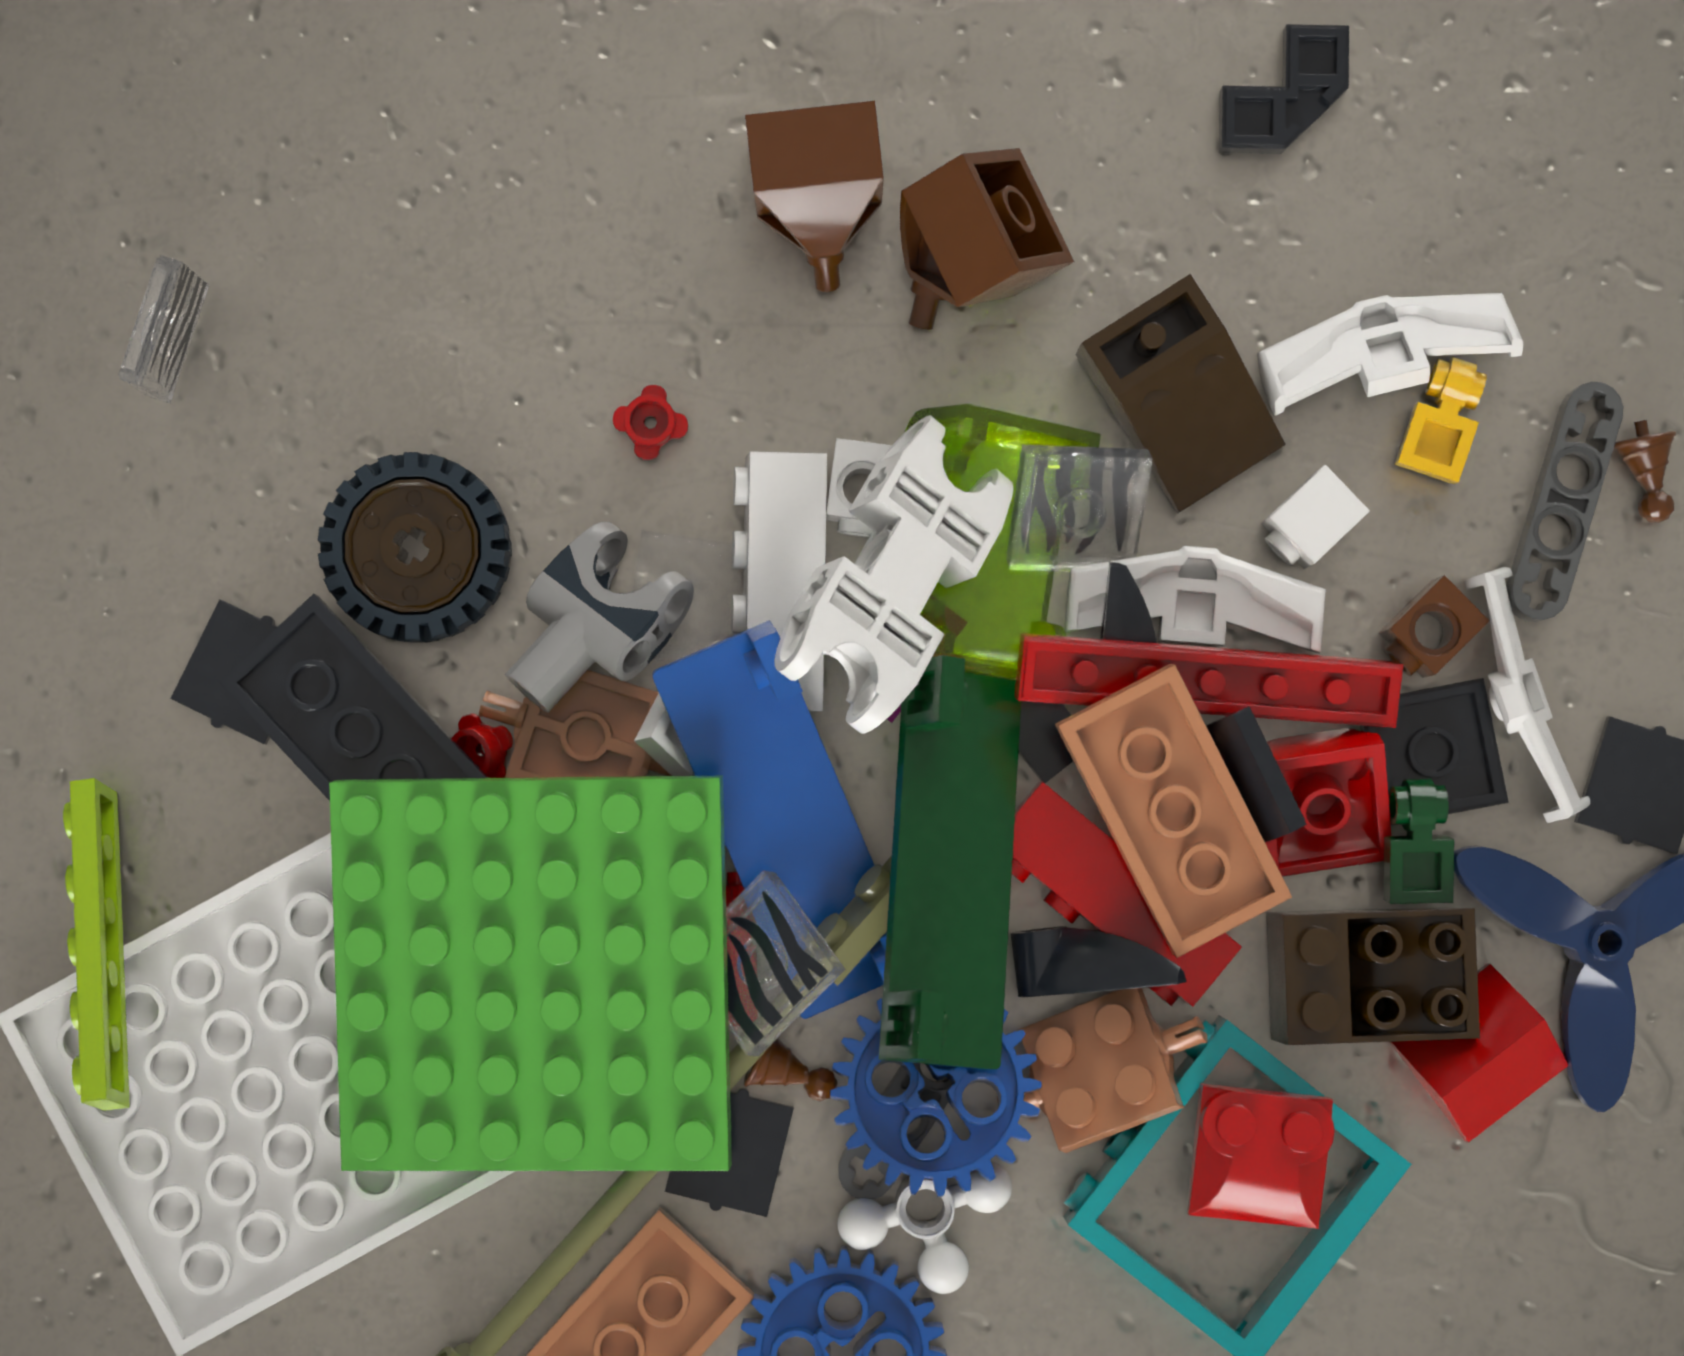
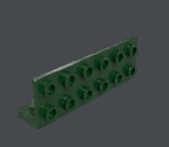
(951, 869)

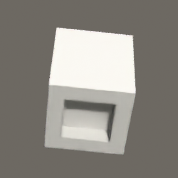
(850, 459)
(1313, 519)

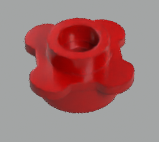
(650, 404)
(494, 740)

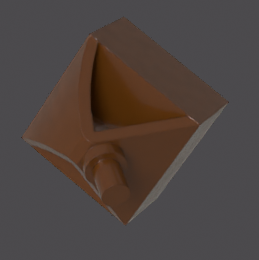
(817, 178)
(977, 233)

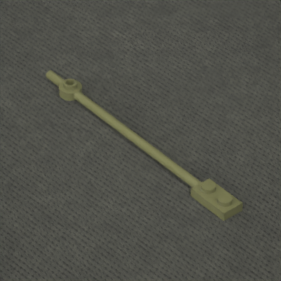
(850, 938)

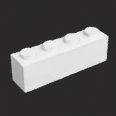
(779, 543)

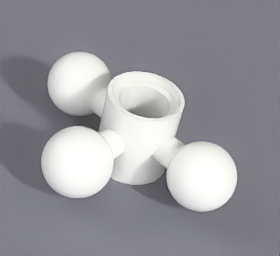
(941, 1264)

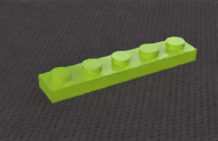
(97, 946)

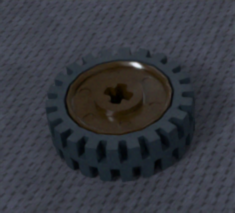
(368, 565)

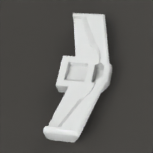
(1386, 344)
(1200, 593)
(1519, 696)

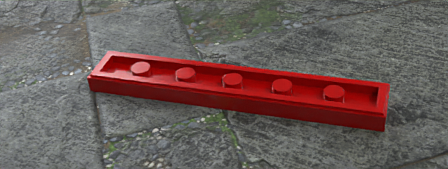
(1217, 678)

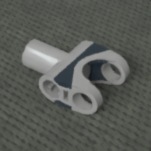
(592, 622)

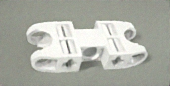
(872, 608)

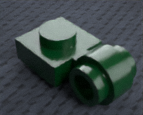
(1418, 864)

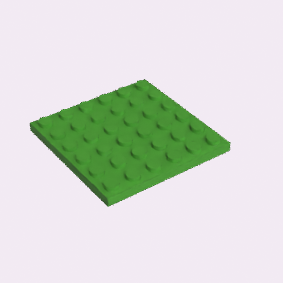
(531, 974)

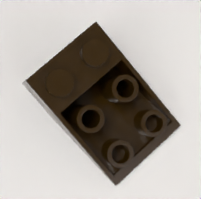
(1181, 392)
(1372, 975)

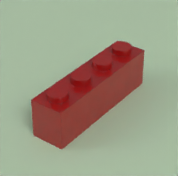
(1094, 882)

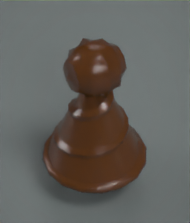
(1648, 460)
(782, 1067)

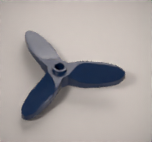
(1598, 987)

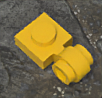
(1439, 438)

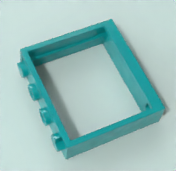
(1309, 1261)

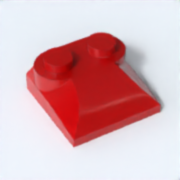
(1342, 796)
(1260, 1155)

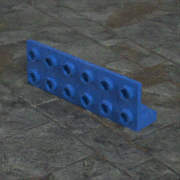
(778, 783)

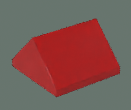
(1491, 1074)

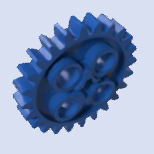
(885, 1120)
(801, 1311)

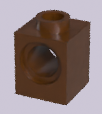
(1458, 619)

